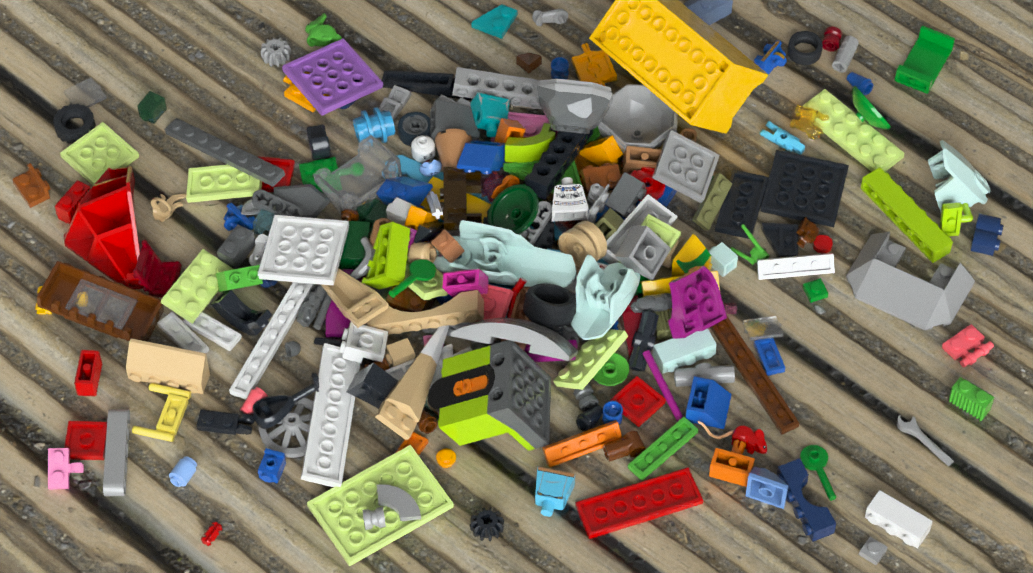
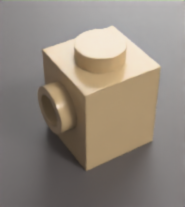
(399, 353)

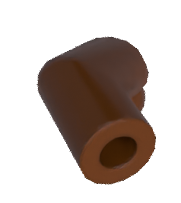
(350, 215)

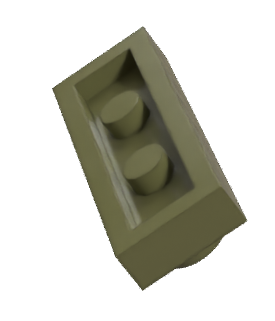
(713, 201)

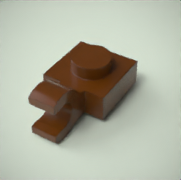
(808, 232)

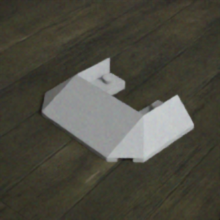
(902, 295)

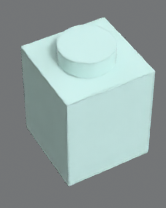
(723, 259)

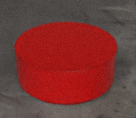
(823, 244)

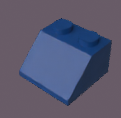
(405, 189)

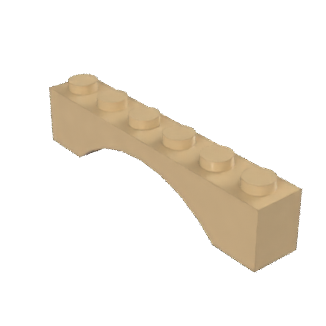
(461, 309)

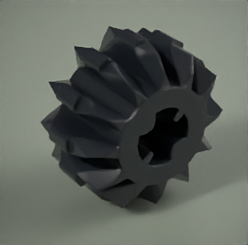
(494, 521)

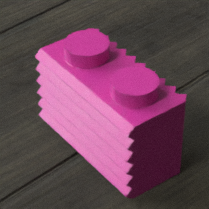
(465, 281)

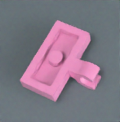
(60, 468)

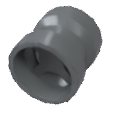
(585, 397)

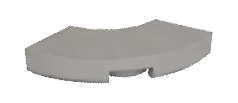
(399, 501)

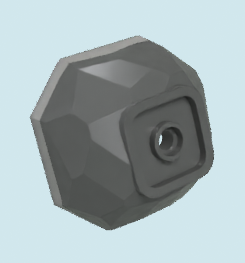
(574, 104)

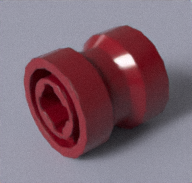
(831, 39)

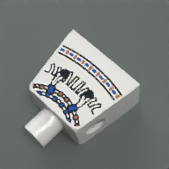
(569, 202)

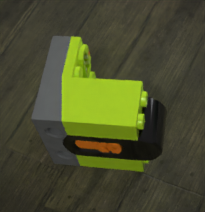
(492, 395)

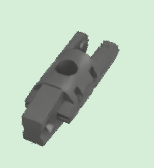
(653, 303)
(311, 305)

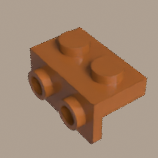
(601, 175)

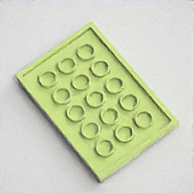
(341, 507)

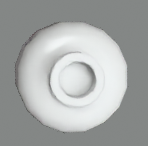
(423, 148)

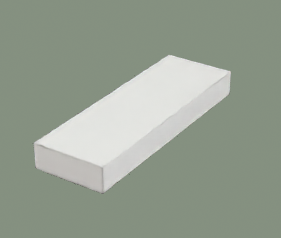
(215, 331)
(182, 334)

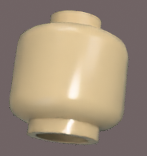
(421, 250)

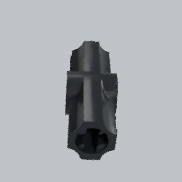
(643, 340)

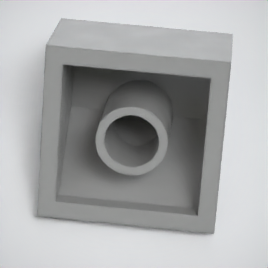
(642, 251)

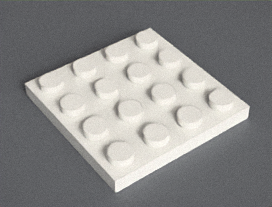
(303, 250)

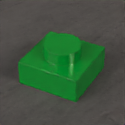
(815, 290)

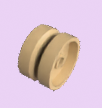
(583, 240)

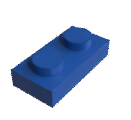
(769, 356)

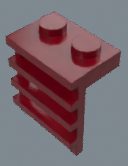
(154, 274)

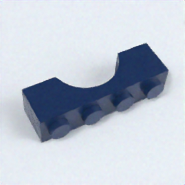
(816, 520)

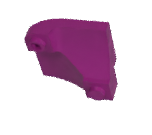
(695, 302)

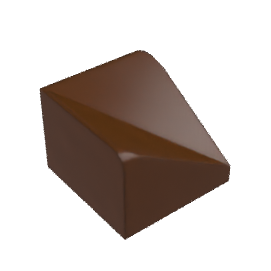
(528, 61)

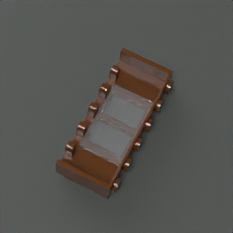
(100, 303)

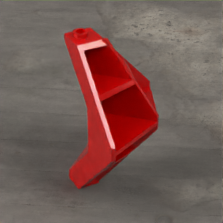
(106, 227)

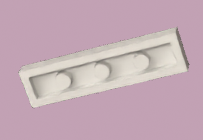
(795, 266)

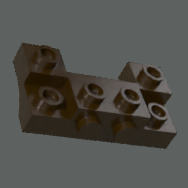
(456, 186)

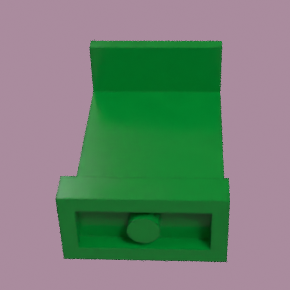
(925, 60)

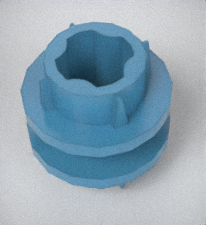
(378, 125)

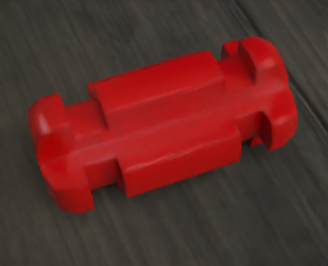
(211, 533)

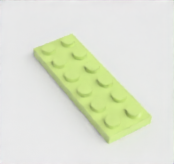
(854, 135)

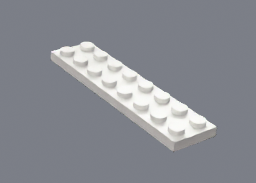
(330, 419)

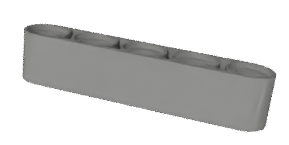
(116, 452)

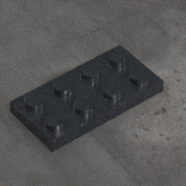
(741, 204)

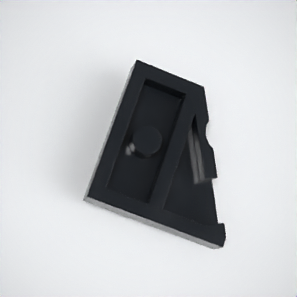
(782, 238)

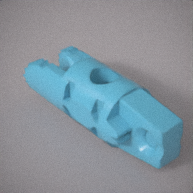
(783, 139)

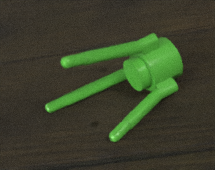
(756, 253)

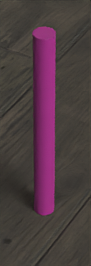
(662, 384)

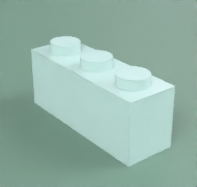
(684, 351)

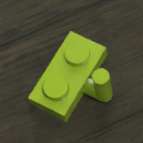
(952, 217)

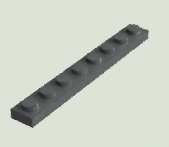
(225, 152)

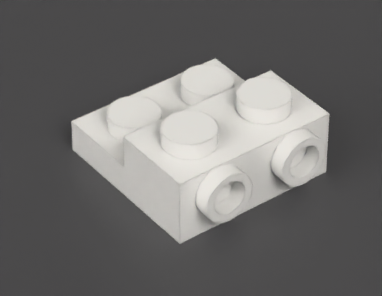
(363, 342)

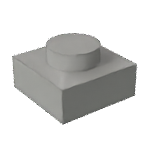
(873, 550)

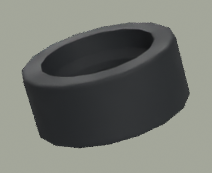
(809, 38)

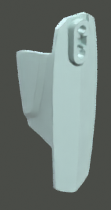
(507, 257)

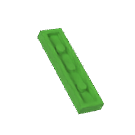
(662, 448)

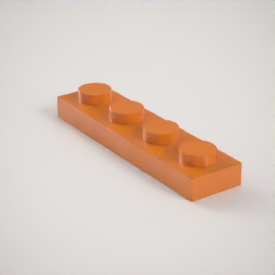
(581, 443)

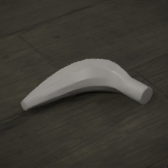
(363, 269)

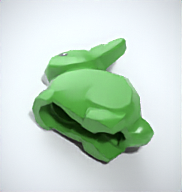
(321, 34)

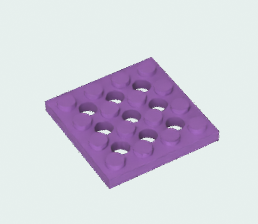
(339, 97)

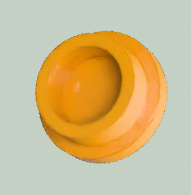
(446, 457)

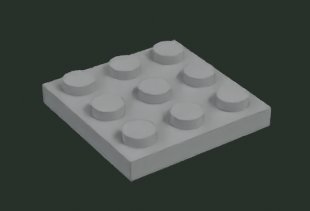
(685, 166)

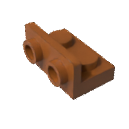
(32, 187)

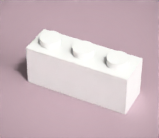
(898, 519)

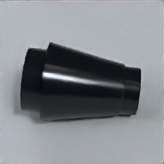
(589, 418)

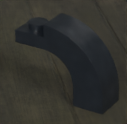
(239, 314)

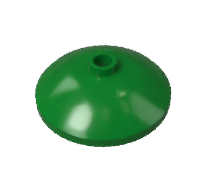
(867, 111)

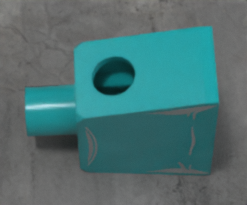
(488, 111)

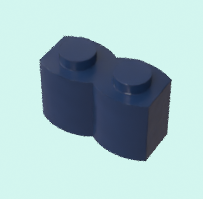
(986, 234)

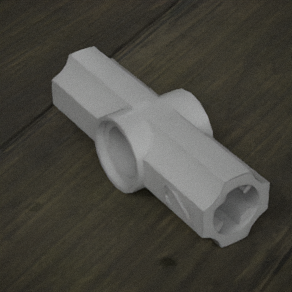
(719, 374)

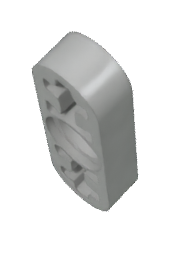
(535, 233)

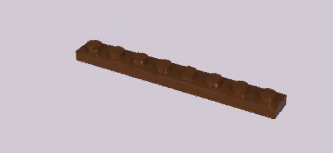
(755, 376)

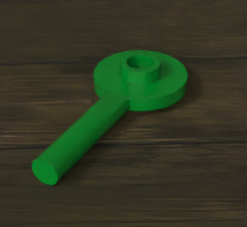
(419, 270)
(815, 459)

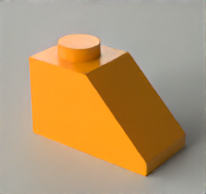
(602, 151)

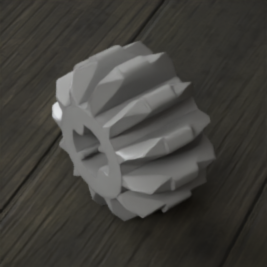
(275, 52)

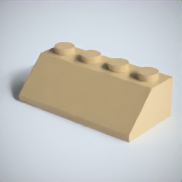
(167, 366)

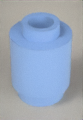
(183, 471)

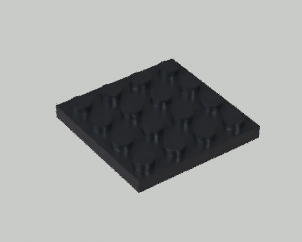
(804, 188)

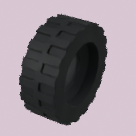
(70, 112)

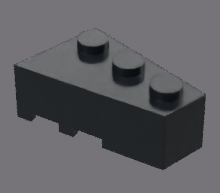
(372, 385)

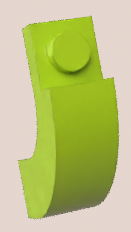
(530, 148)

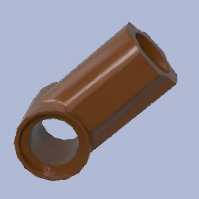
(629, 444)

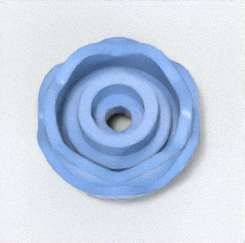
(430, 169)

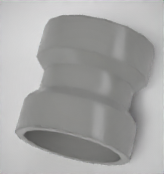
(374, 517)

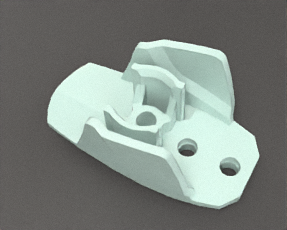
(964, 181)
(602, 297)

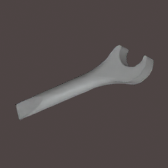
(913, 429)

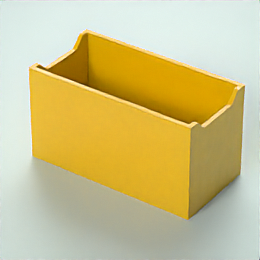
(679, 60)

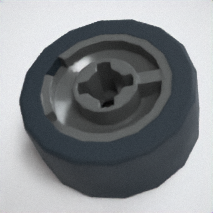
(412, 126)

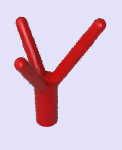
(516, 289)

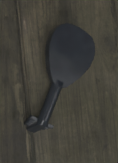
(273, 409)

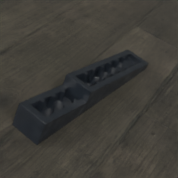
(422, 82)

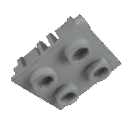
(596, 201)

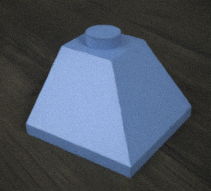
(766, 487)

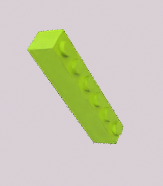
(906, 215)

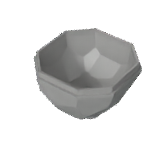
(638, 118)

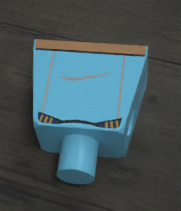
(553, 489)

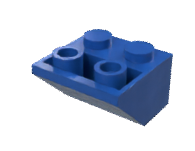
(482, 156)
(708, 403)

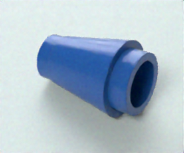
(862, 83)

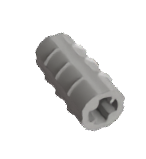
(845, 54)

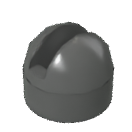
(292, 348)

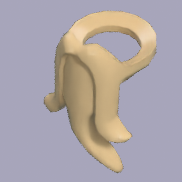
(166, 208)

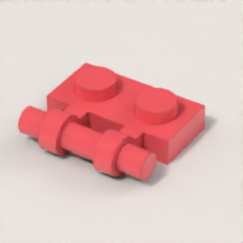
(965, 341)

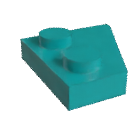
(496, 21)

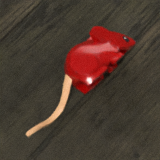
(753, 439)

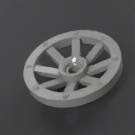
(290, 430)

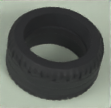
(549, 305)

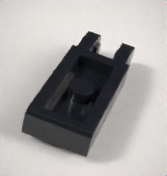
(224, 422)

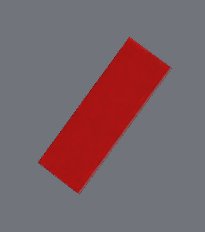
(638, 503)

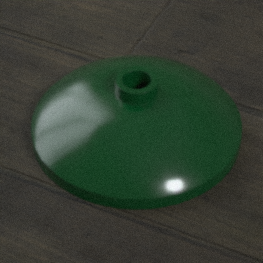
(514, 208)

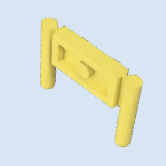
(171, 413)

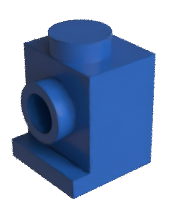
(272, 466)

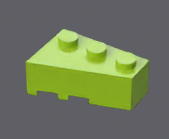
(390, 256)

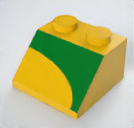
(691, 255)

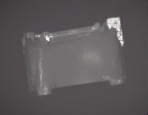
(359, 177)

